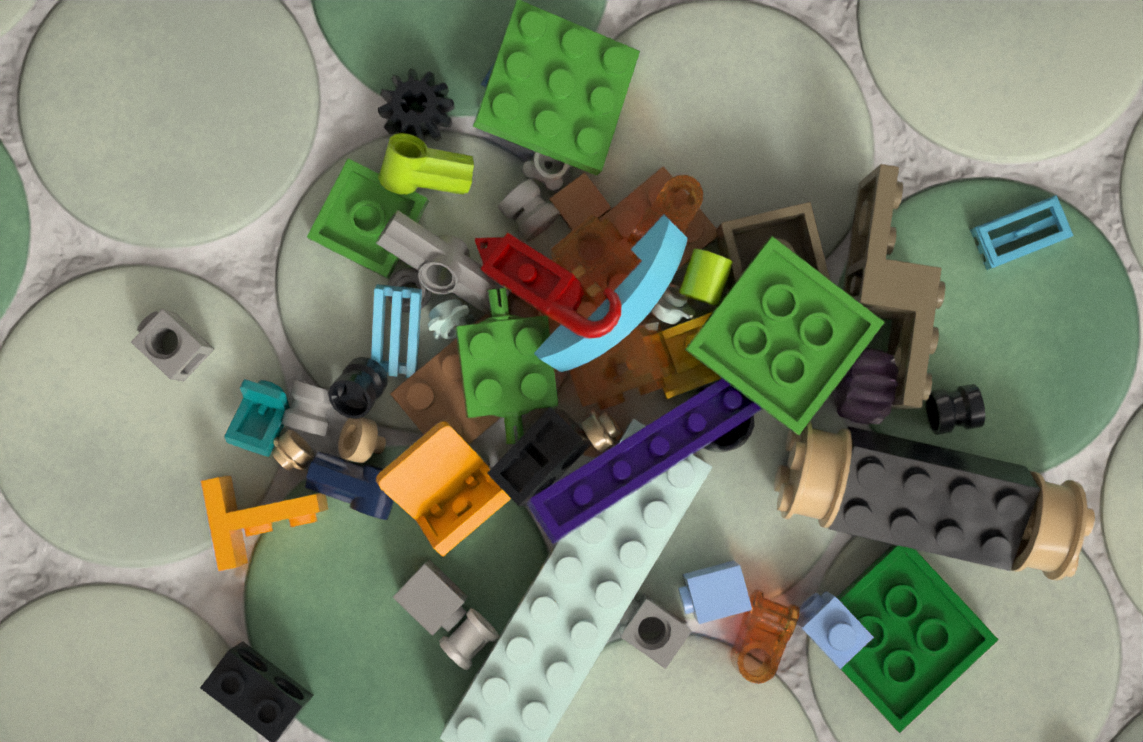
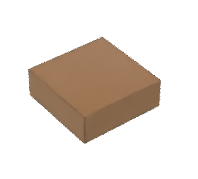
(579, 201)

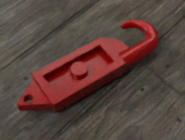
(543, 284)

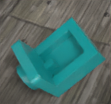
(258, 417)

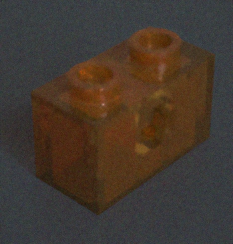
(647, 362)

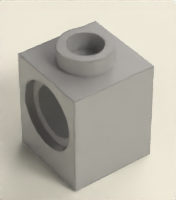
(189, 352)
(432, 599)
(667, 643)

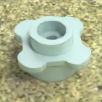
(672, 306)
(447, 316)

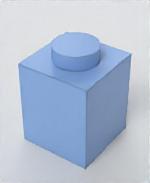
(715, 592)

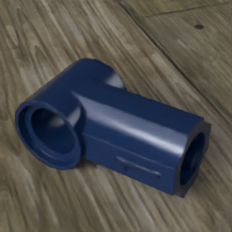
(350, 484)

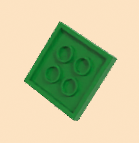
(919, 633)

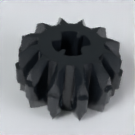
(425, 94)

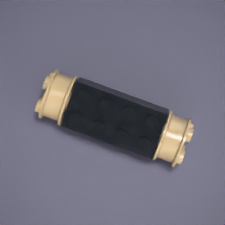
(934, 500)

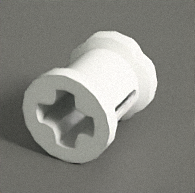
(468, 639)

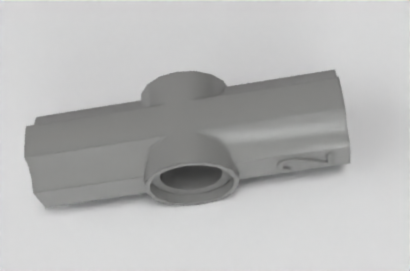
(441, 261)

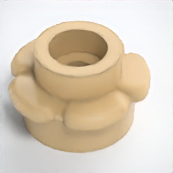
(601, 430)
(292, 451)

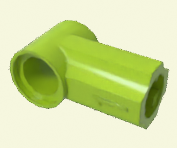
(412, 165)
(706, 277)

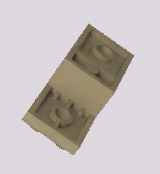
(894, 288)

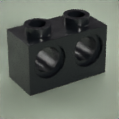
(540, 456)
(256, 691)

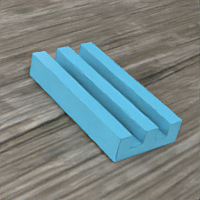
(987, 246)
(393, 366)

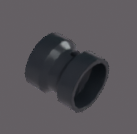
(358, 387)
(956, 408)

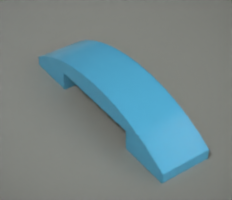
(660, 256)

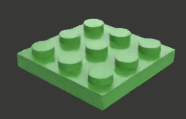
(556, 88)
(784, 335)

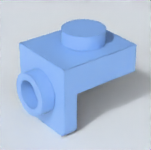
(832, 627)

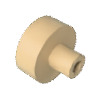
(359, 440)

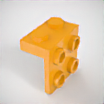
(443, 487)

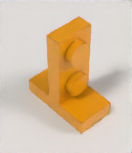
(227, 521)

